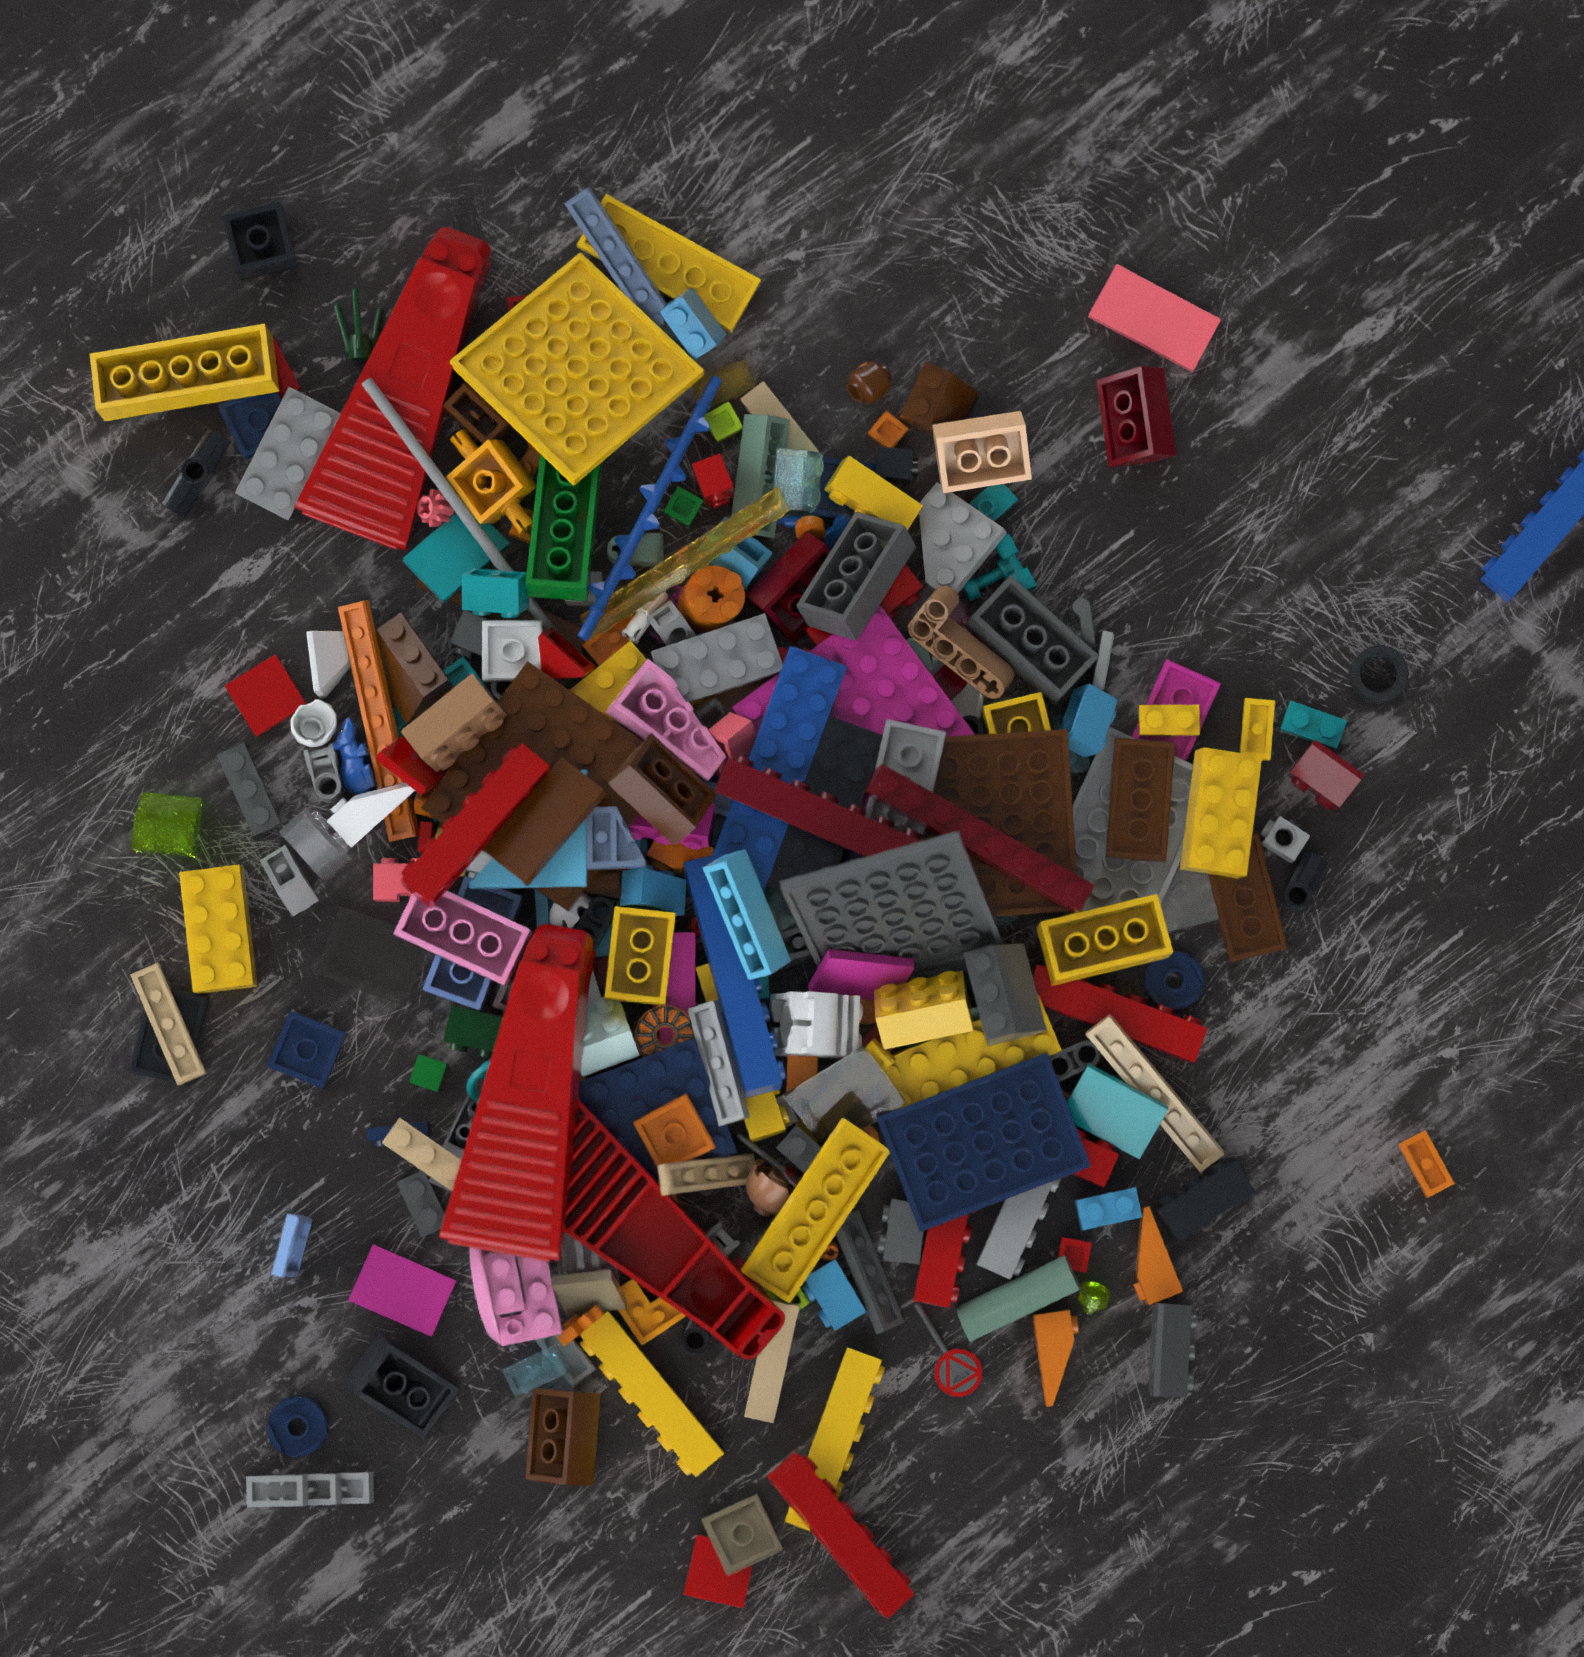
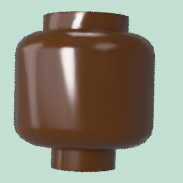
(869, 382)

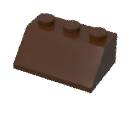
(410, 669)
(662, 789)
(563, 1436)

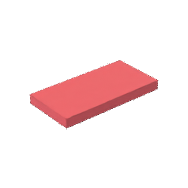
(1154, 318)

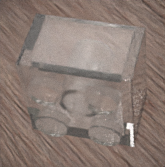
(315, 844)

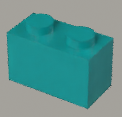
(494, 592)

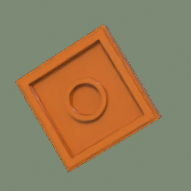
(674, 1132)

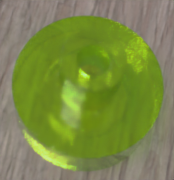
(1093, 1297)

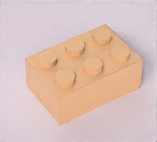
(982, 451)

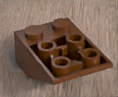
(476, 415)

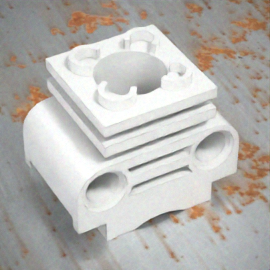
(816, 1024)

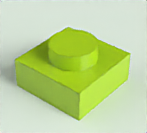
(723, 422)

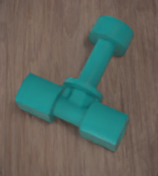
(1007, 565)

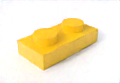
(1169, 720)
(1257, 727)

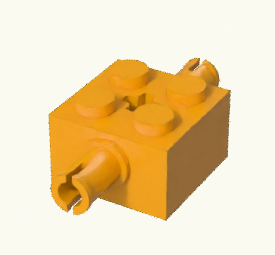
(493, 465)

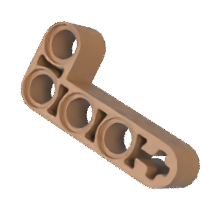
(987, 672)

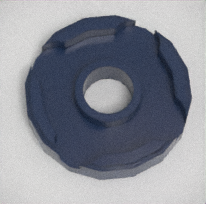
(1191, 985)
(280, 1433)

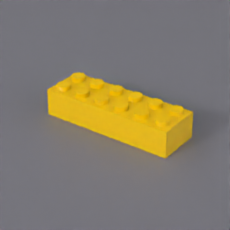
(184, 372)

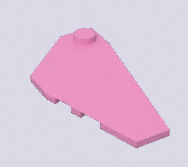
(656, 706)

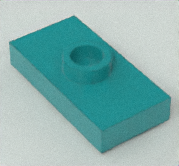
(994, 501)

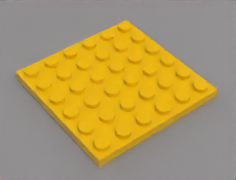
(577, 368)

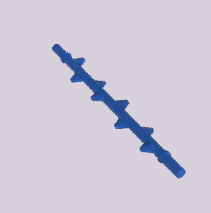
(647, 521)

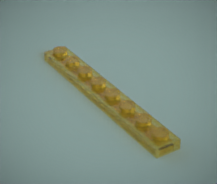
(691, 558)

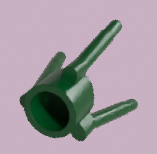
(360, 346)

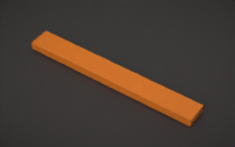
(375, 708)

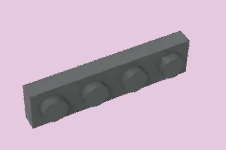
(868, 1274)

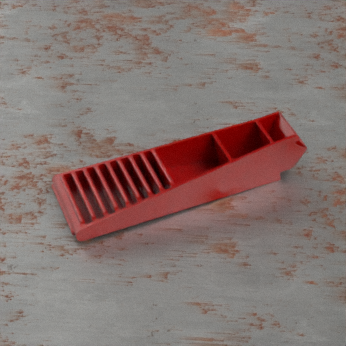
(366, 471)
(522, 1134)
(648, 1236)

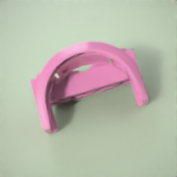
(500, 1293)

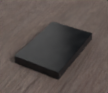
(148, 1055)

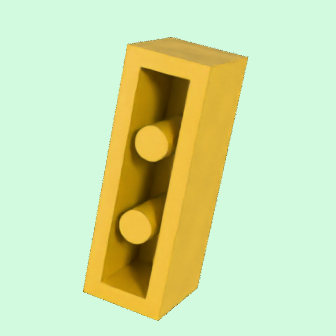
(870, 494)

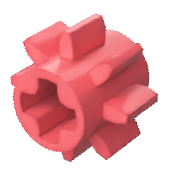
(434, 509)

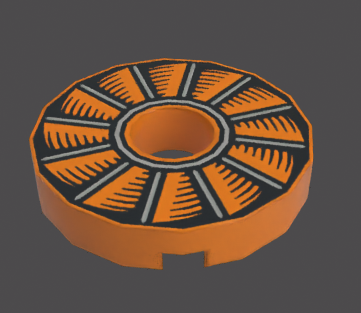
(661, 1017)

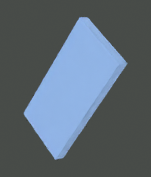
(292, 1245)

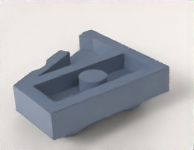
(610, 841)

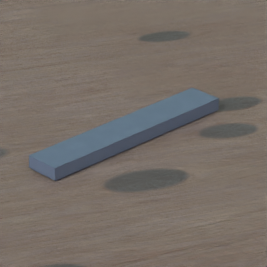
(618, 256)

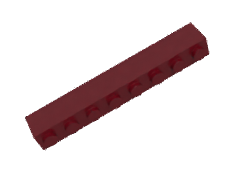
(810, 812)
(979, 839)

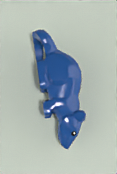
(356, 767)

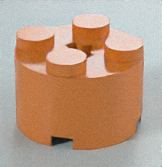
(707, 585)

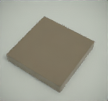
(584, 1290)
(742, 1534)

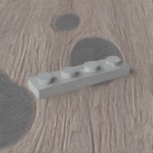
(719, 1062)

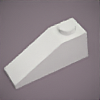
(364, 811)

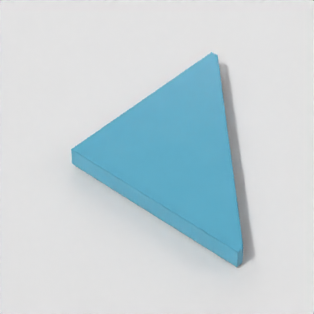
(565, 868)

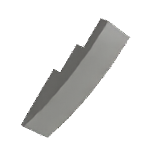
(310, 1489)

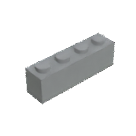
(1014, 1230)

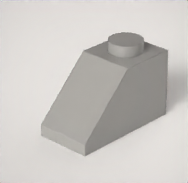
(289, 880)

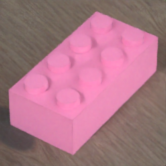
(465, 935)

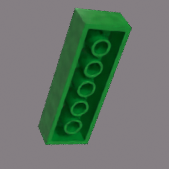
(562, 534)

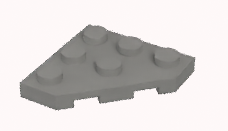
(954, 538)

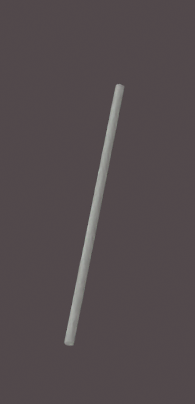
(447, 491)

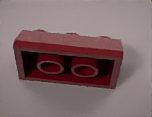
(1136, 417)
(785, 584)

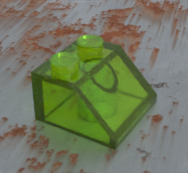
(167, 825)

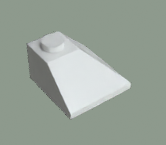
(327, 660)

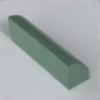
(757, 462)
(1017, 1298)

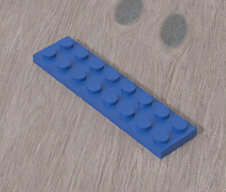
(785, 745)

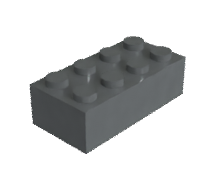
(856, 576)
(1032, 640)

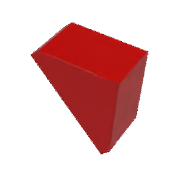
(561, 658)

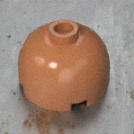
(767, 1189)

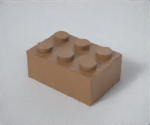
(454, 723)

